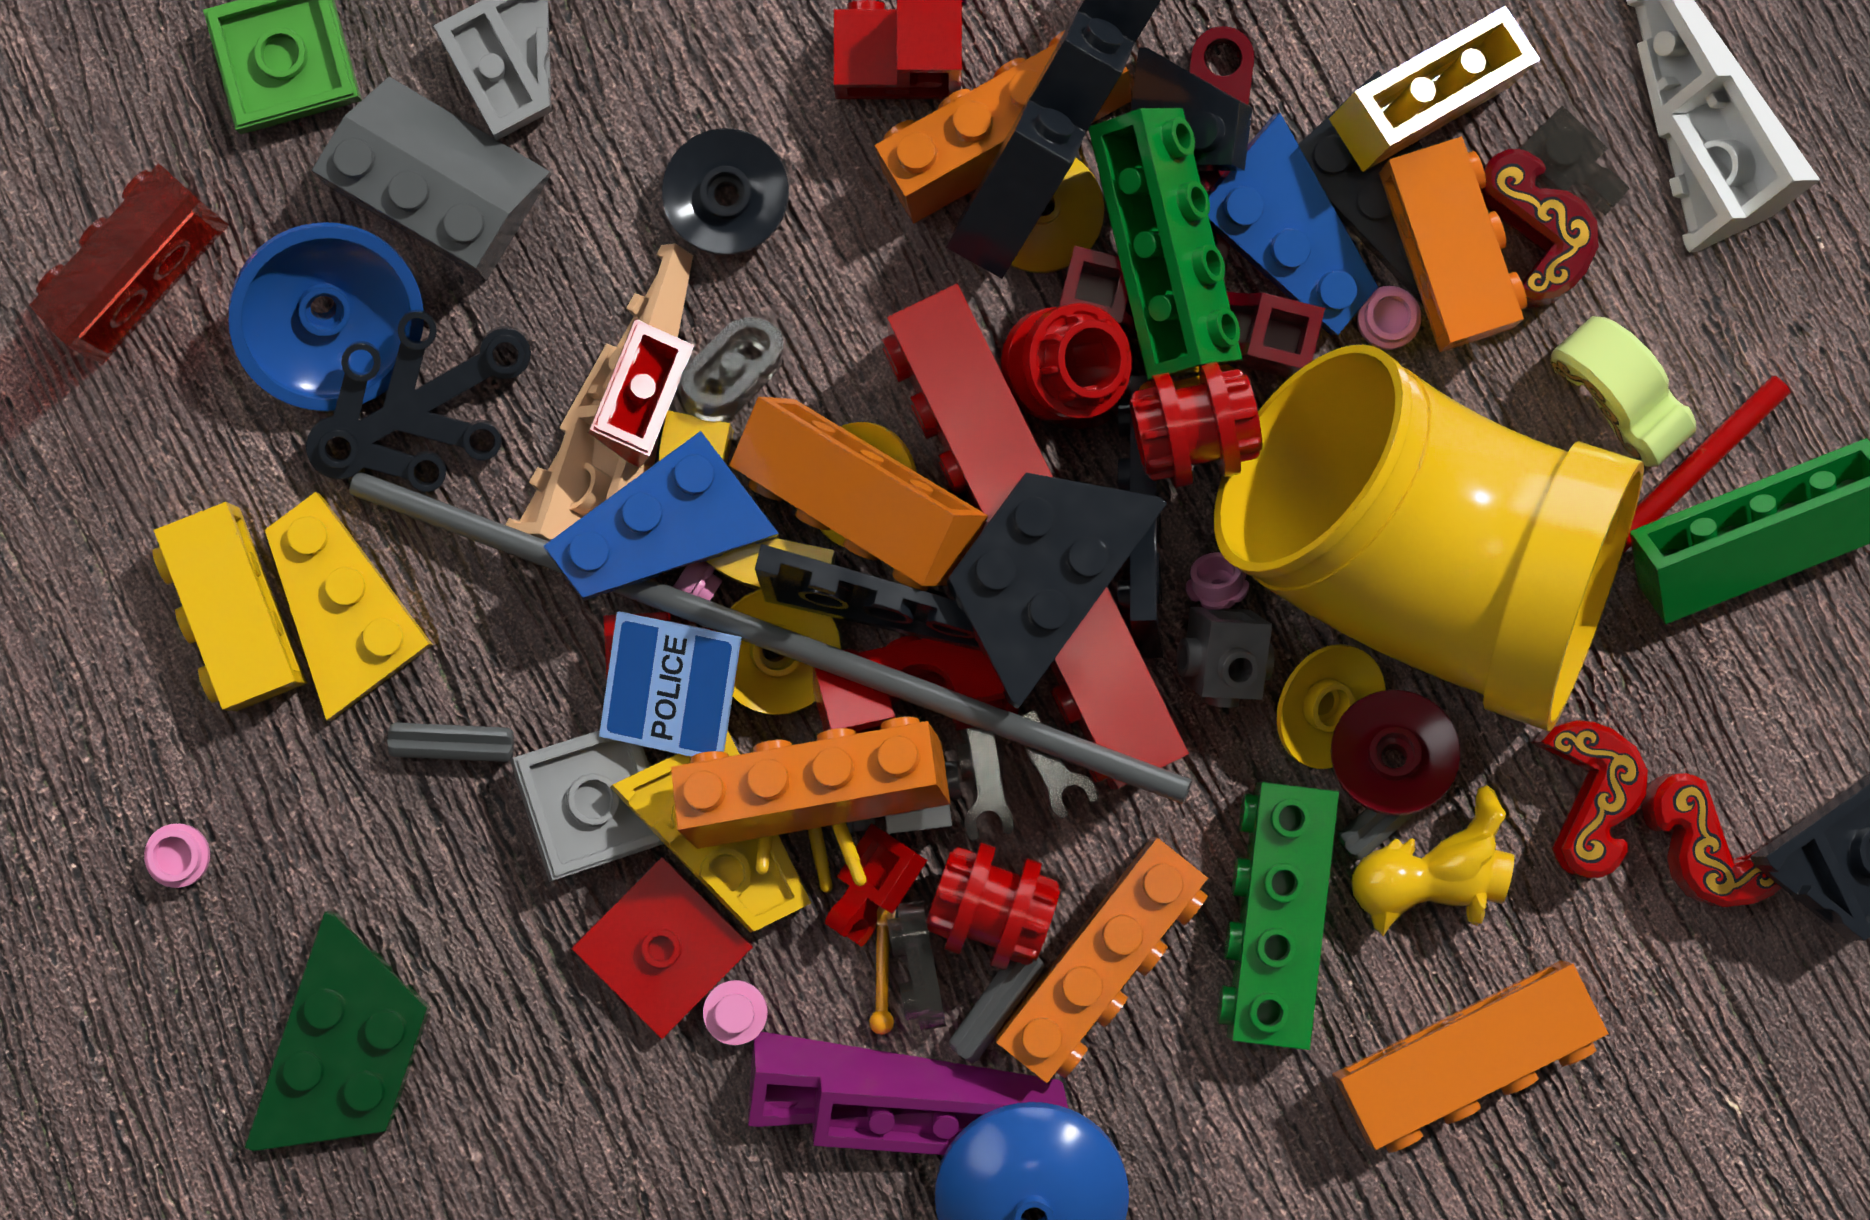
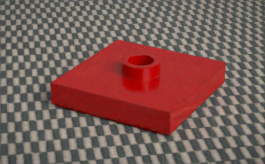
(662, 947)

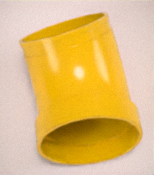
(1431, 529)

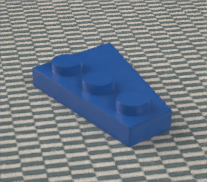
(1289, 227)
(662, 520)

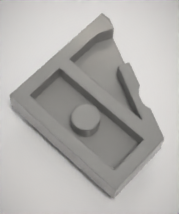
(503, 60)

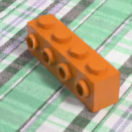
(953, 147)
(856, 492)
(810, 783)
(1101, 958)
(1470, 1056)

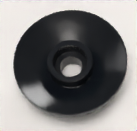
(720, 160)

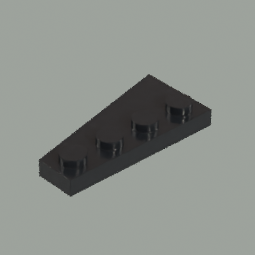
(860, 598)

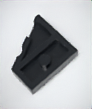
(1215, 117)

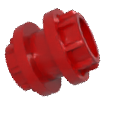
(1095, 355)
(1196, 424)
(993, 906)

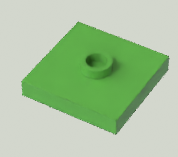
(281, 60)

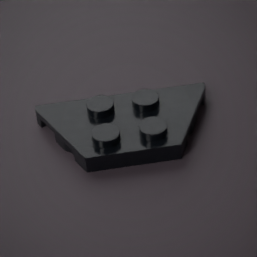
(1044, 569)
(1828, 862)

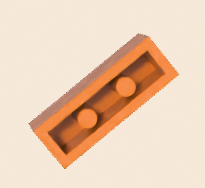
(1453, 243)

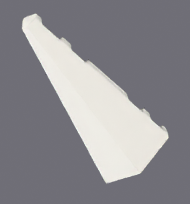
(1722, 137)

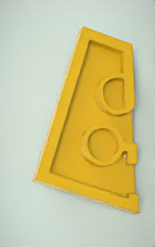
(341, 606)
(724, 868)

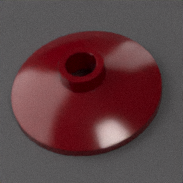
(1400, 723)

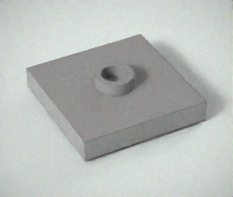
(575, 810)

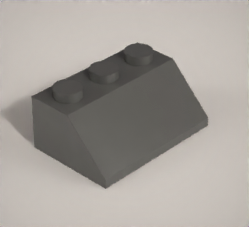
(431, 175)

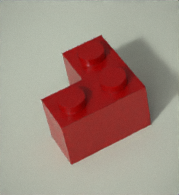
(898, 50)

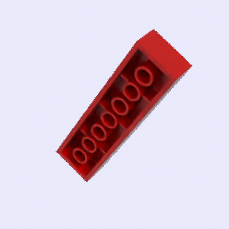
(985, 456)

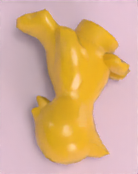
(1454, 873)

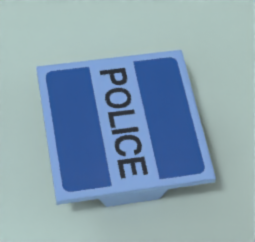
(669, 685)

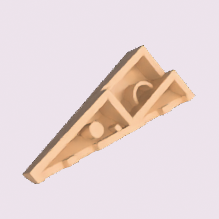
(585, 468)

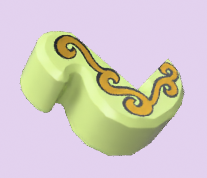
(1627, 388)

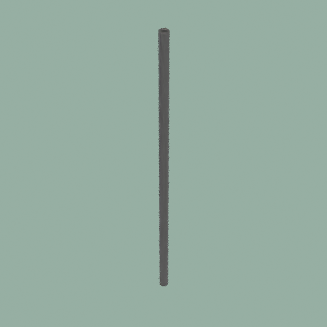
(793, 645)

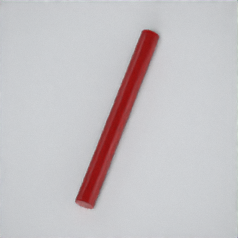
(1709, 453)

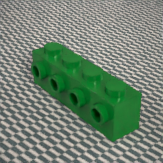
(1165, 241)
(1755, 533)
(1280, 915)

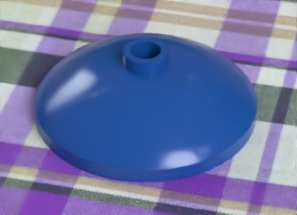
(300, 351)
(1031, 1159)

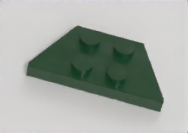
(341, 1046)

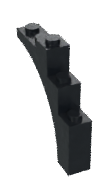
(1049, 131)

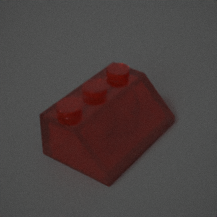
(126, 264)

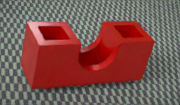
(954, 667)

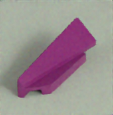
(878, 1096)

